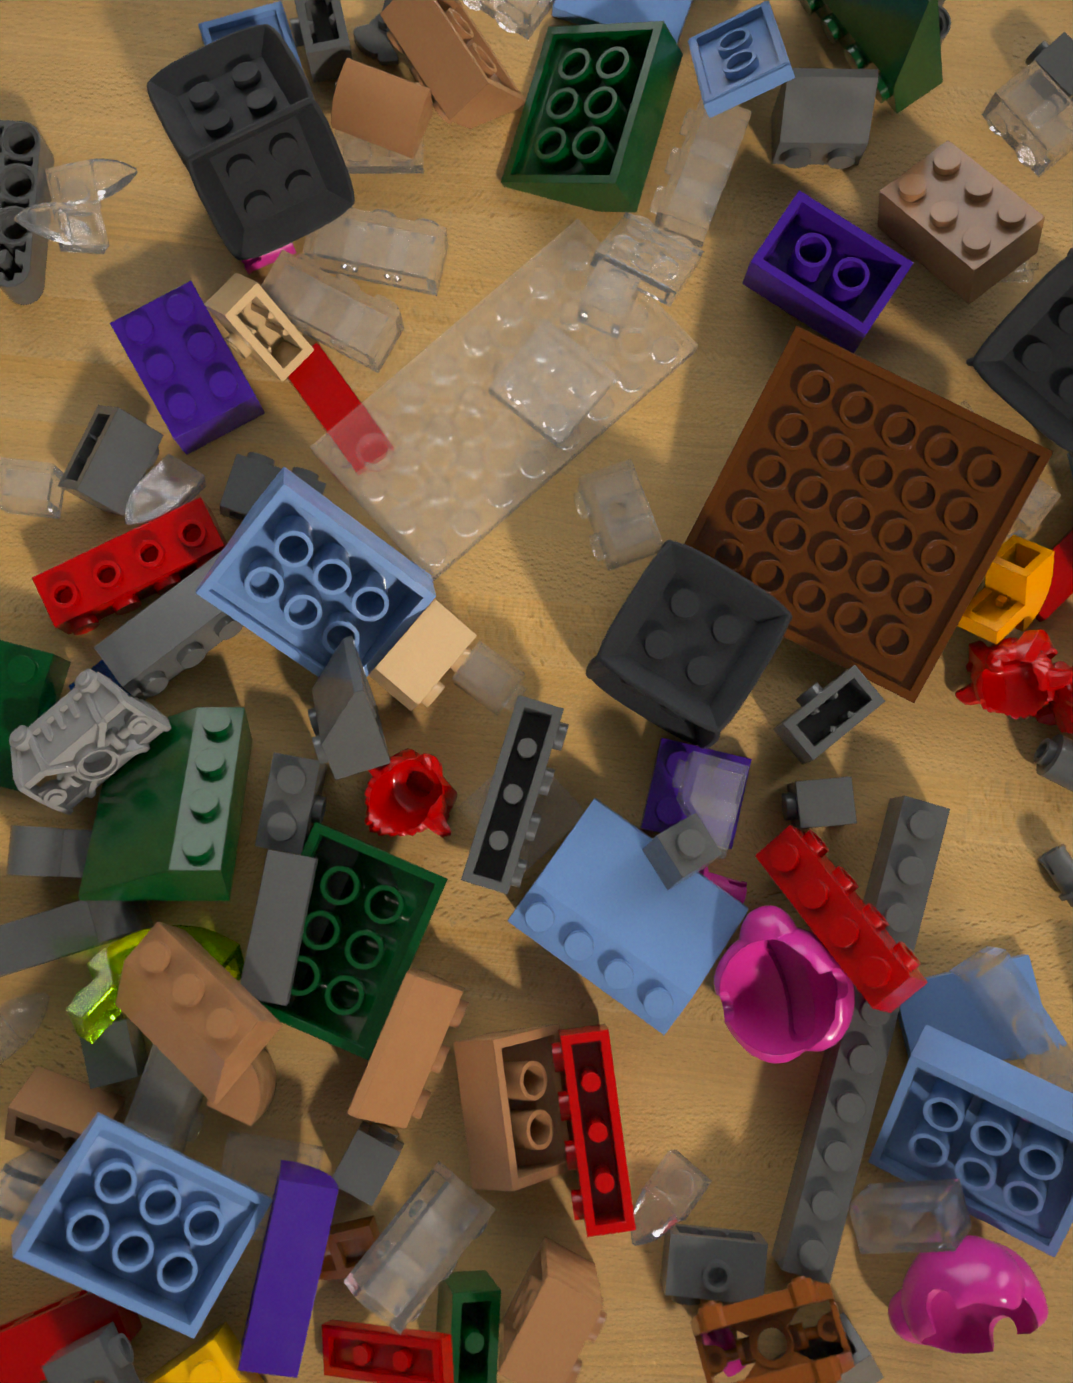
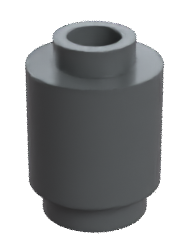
(1055, 760)

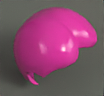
(782, 989)
(962, 1294)

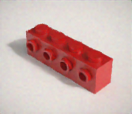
(130, 568)
(840, 919)
(596, 1130)

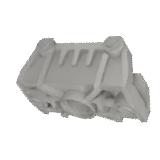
(79, 743)

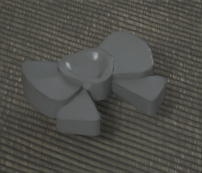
(373, 40)

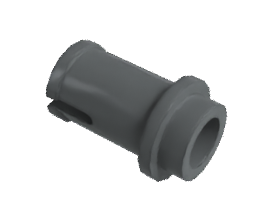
(1060, 868)

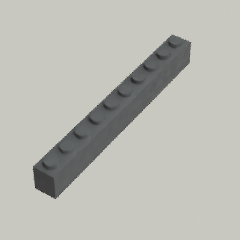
(855, 1065)

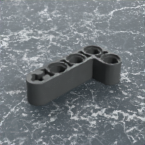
(22, 259)
(47, 851)
(68, 931)

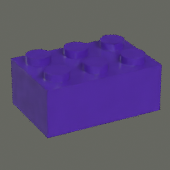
(826, 272)
(187, 368)

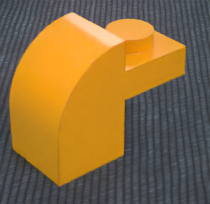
(1012, 590)

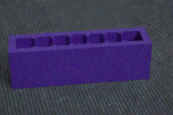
(288, 1270)

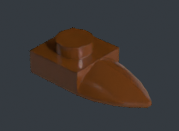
(347, 1246)

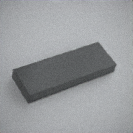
(278, 926)

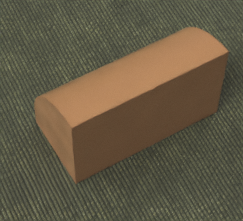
(381, 108)
(251, 1092)
(55, 1111)

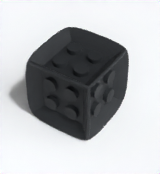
(253, 140)
(1032, 356)
(689, 644)

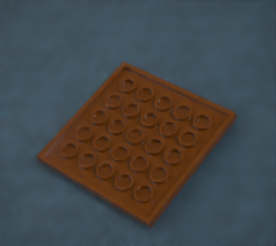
(866, 509)

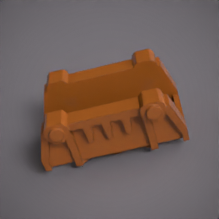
(777, 1312)

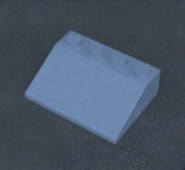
(315, 575)
(619, 924)
(991, 1129)
(139, 1225)

